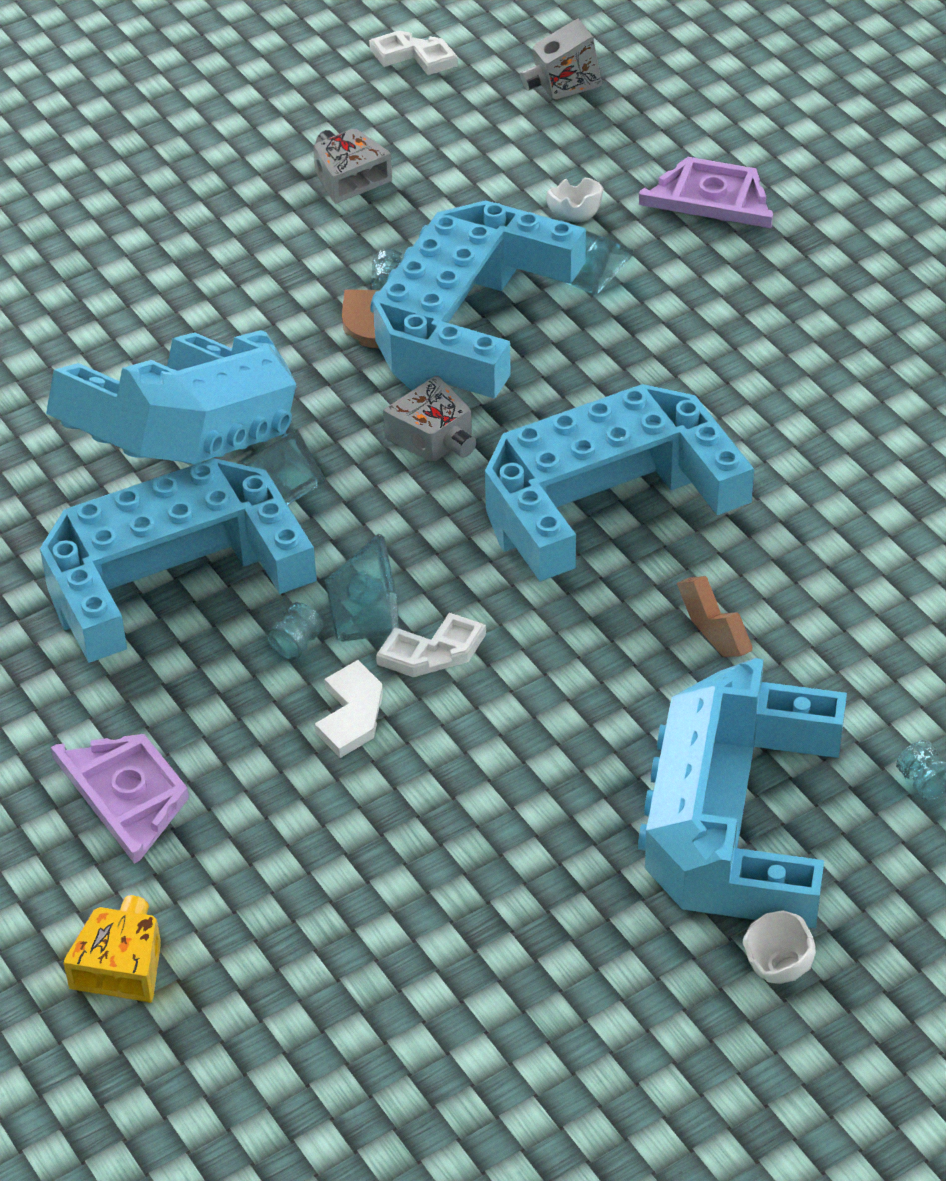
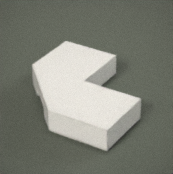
(431, 54)
(416, 655)
(356, 721)

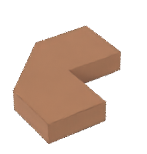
(723, 630)

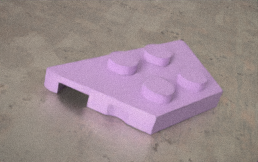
(711, 191)
(126, 788)

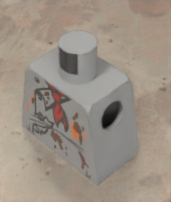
(564, 63)
(350, 164)
(430, 422)

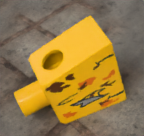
(116, 952)

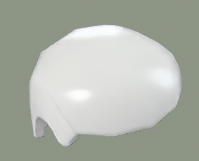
(575, 202)
(779, 947)

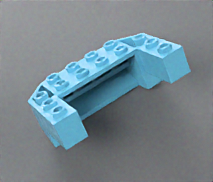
(453, 253)
(184, 412)
(599, 449)
(160, 528)
(704, 788)

